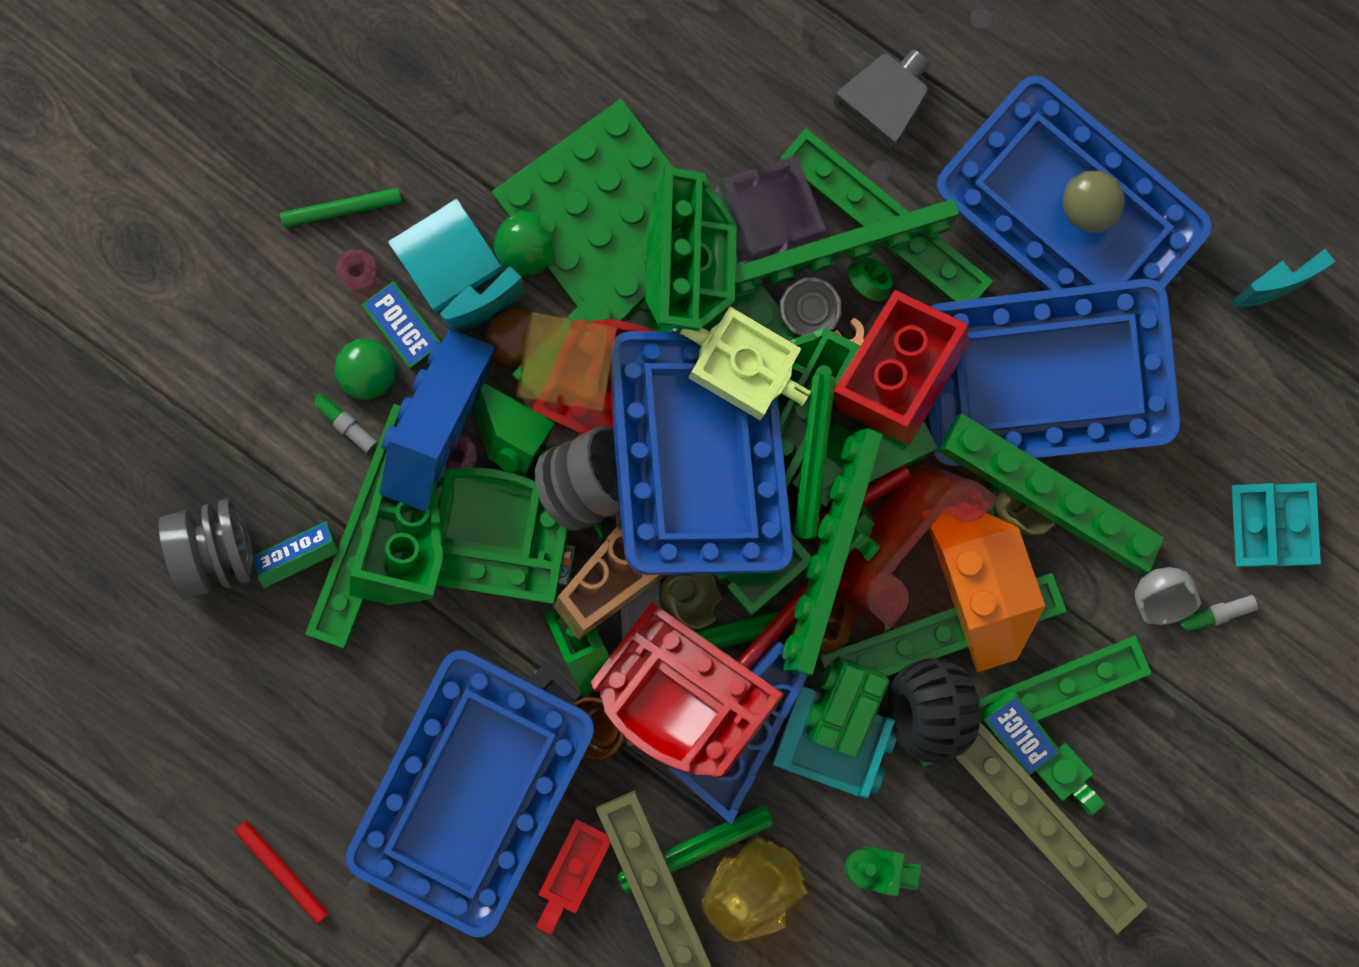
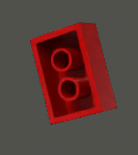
(901, 367)

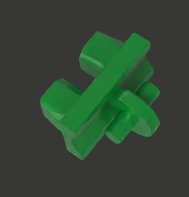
(881, 871)

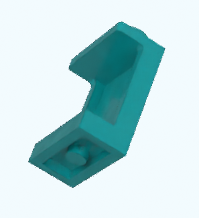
(827, 765)

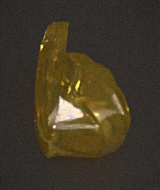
(753, 891)

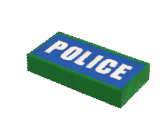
(401, 324)
(295, 554)
(1020, 732)

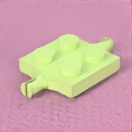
(745, 363)

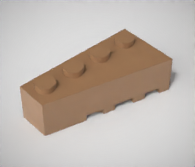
(602, 587)

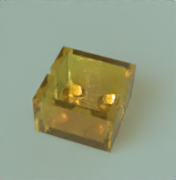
(566, 361)

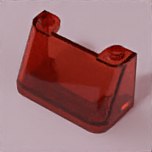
(898, 526)

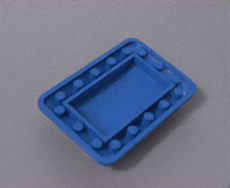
(1014, 183)
(1065, 369)
(693, 470)
(469, 793)

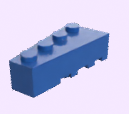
(433, 418)
(728, 792)

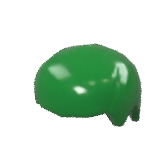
(523, 244)
(365, 369)

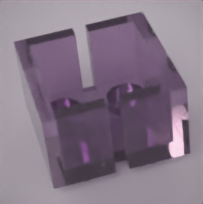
(772, 214)

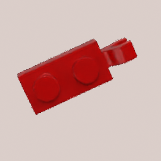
(572, 872)

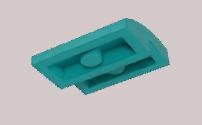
(445, 255)
(1282, 281)
(474, 310)
(1276, 525)

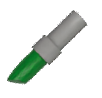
(345, 423)
(1220, 613)

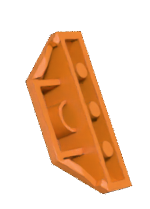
(988, 585)

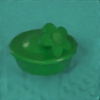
(870, 279)

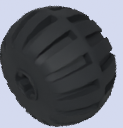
(934, 710)

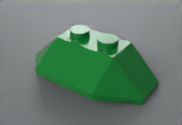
(689, 252)
(819, 354)

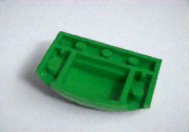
(498, 536)

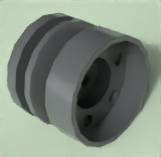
(580, 480)
(205, 549)

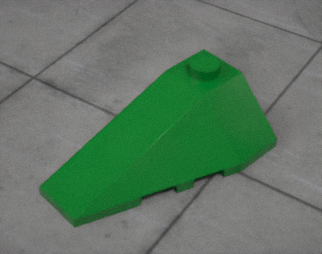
(398, 551)

